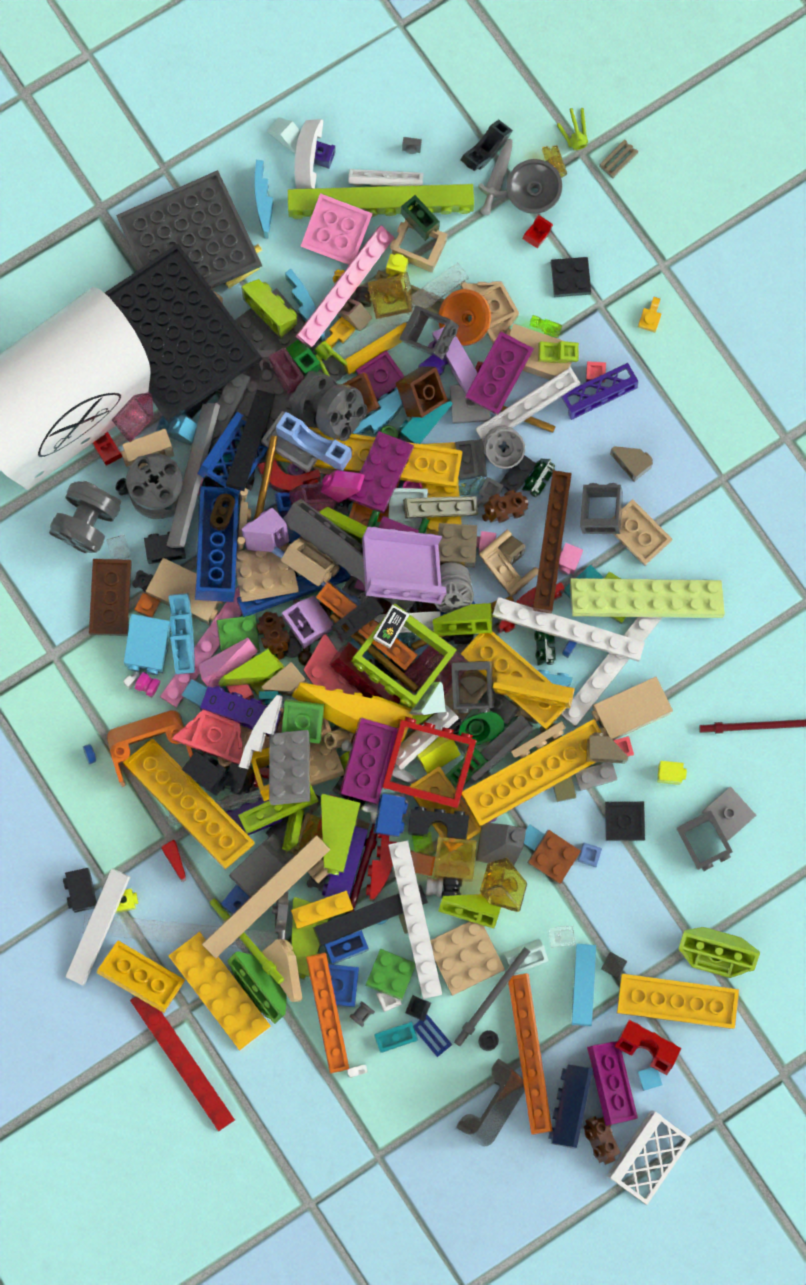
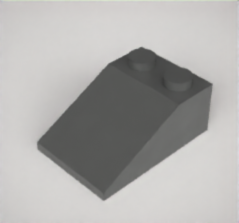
(261, 865)

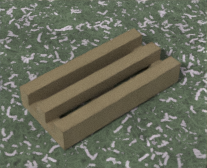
(634, 152)

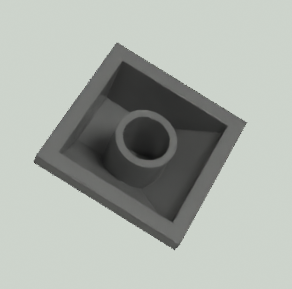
(499, 842)

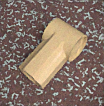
(335, 738)

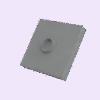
(465, 410)
(730, 812)

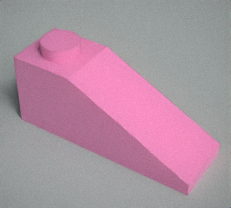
(226, 661)

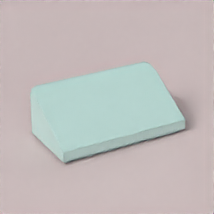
(536, 956)

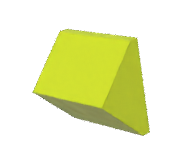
(438, 754)

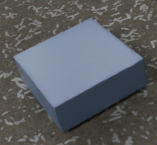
(589, 854)

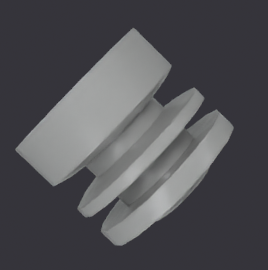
(511, 454)
(458, 587)

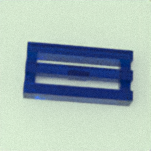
(427, 1042)

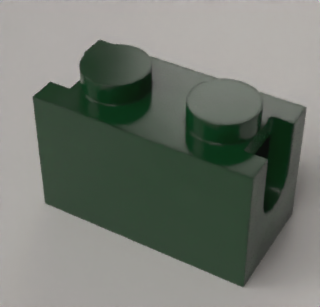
(420, 217)

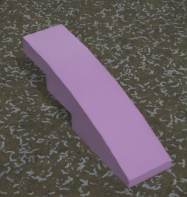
(459, 362)

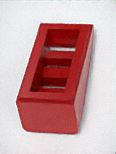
(172, 853)

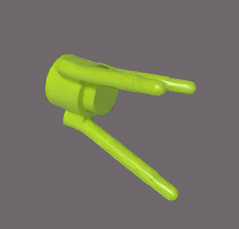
(578, 139)
(324, 352)

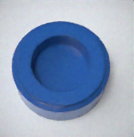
(569, 648)
(89, 753)

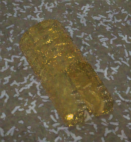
(554, 157)

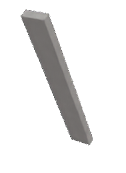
(192, 480)

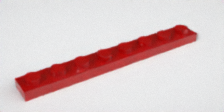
(184, 1063)

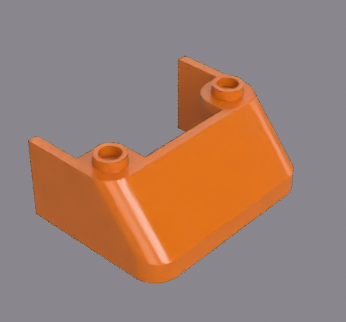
(123, 736)

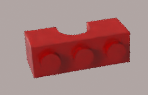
(663, 1051)

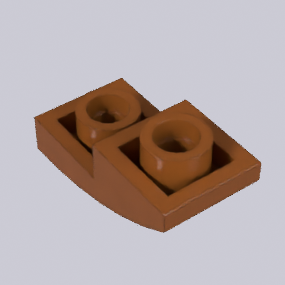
(423, 863)

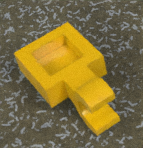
(650, 317)
(340, 332)

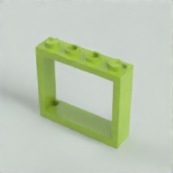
(392, 686)

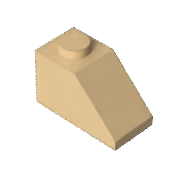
(285, 680)

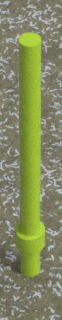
(268, 966)

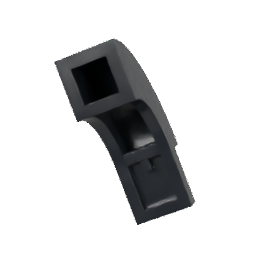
(487, 147)

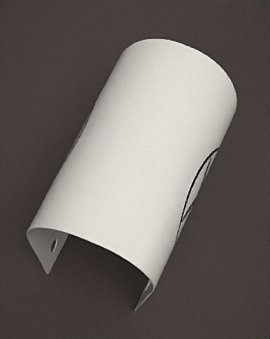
(66, 385)

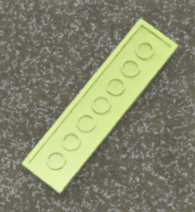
(647, 598)

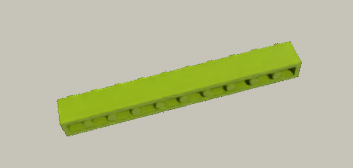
(386, 199)

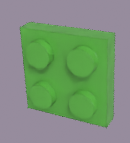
(237, 629)
(303, 716)
(390, 974)

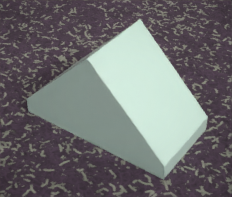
(285, 132)
(431, 701)

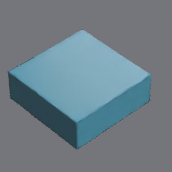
(532, 837)
(649, 1078)

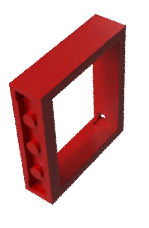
(446, 733)

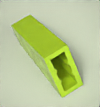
(338, 826)
(304, 941)

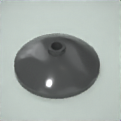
(530, 175)

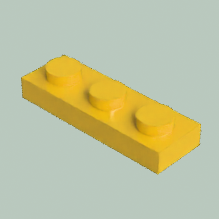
(322, 910)

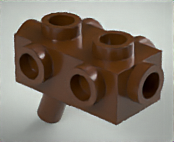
(504, 507)
(274, 637)
(601, 1140)

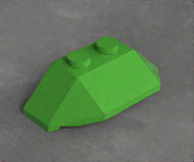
(258, 985)

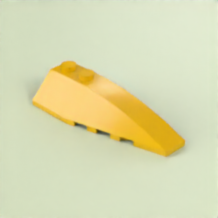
(347, 709)

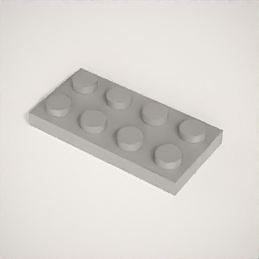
(289, 767)

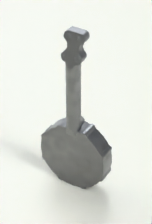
(280, 912)

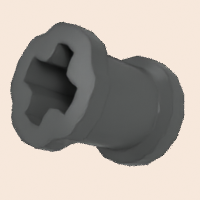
(362, 1014)

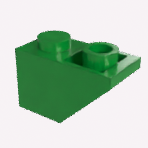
(303, 357)

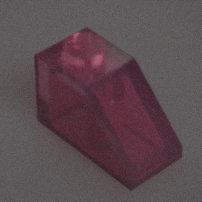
(286, 370)

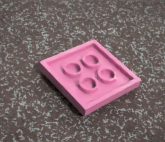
(336, 229)

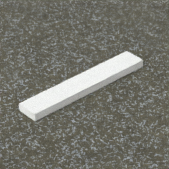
(532, 402)
(98, 927)

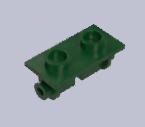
(534, 483)
(544, 653)

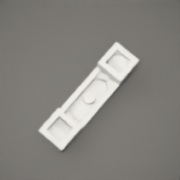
(305, 154)

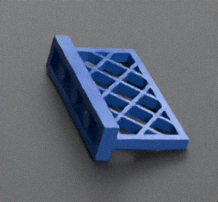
(221, 449)

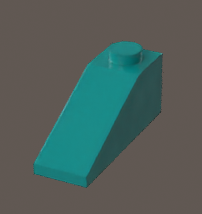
(419, 428)

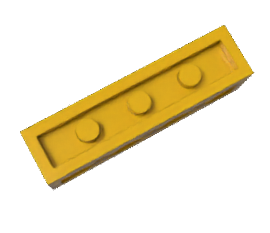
(534, 690)

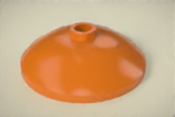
(459, 307)

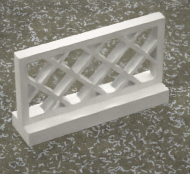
(635, 1146)

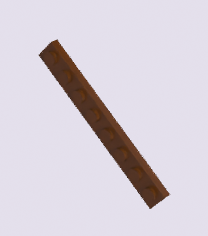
(552, 542)

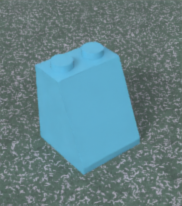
(147, 644)

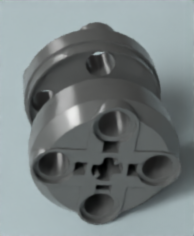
(328, 405)
(154, 485)
(90, 505)

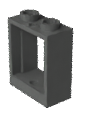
(419, 318)
(601, 526)
(472, 665)
(693, 824)

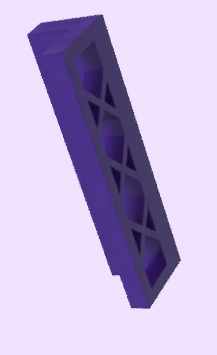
(602, 397)

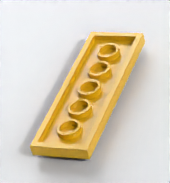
(507, 661)
(219, 991)
(677, 1001)

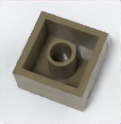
(457, 544)

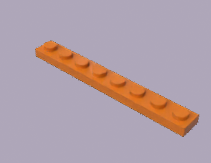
(530, 1054)

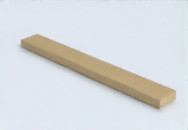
(266, 896)

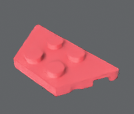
(322, 673)
(213, 736)

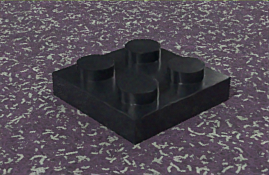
(570, 277)
(624, 821)

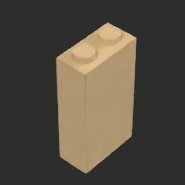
(532, 338)
(176, 579)
(632, 709)

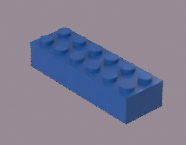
(215, 550)

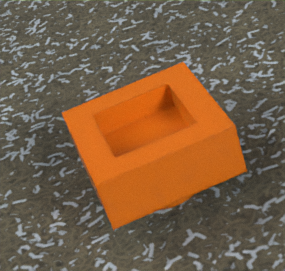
(147, 605)

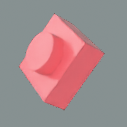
(594, 370)
(625, 744)

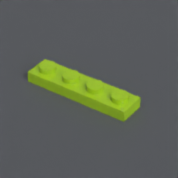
(267, 813)

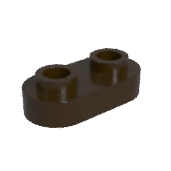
(222, 513)

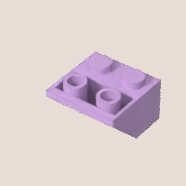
(265, 532)
(307, 621)

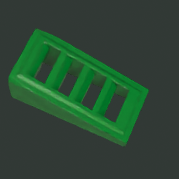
(453, 778)

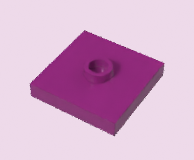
(382, 374)

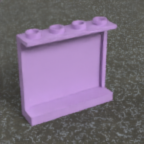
(402, 565)

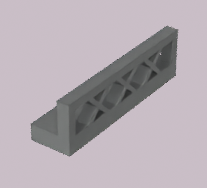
(503, 745)

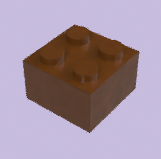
(421, 391)

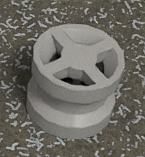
(434, 887)

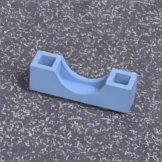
(300, 435)

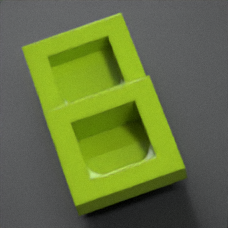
(558, 352)

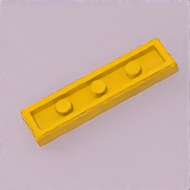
(372, 350)

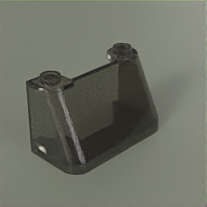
(486, 1128)

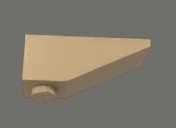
(283, 957)

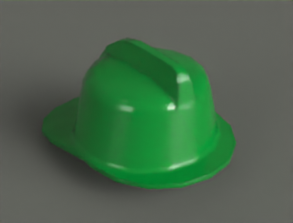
(483, 727)

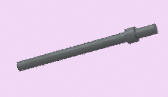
(468, 1027)

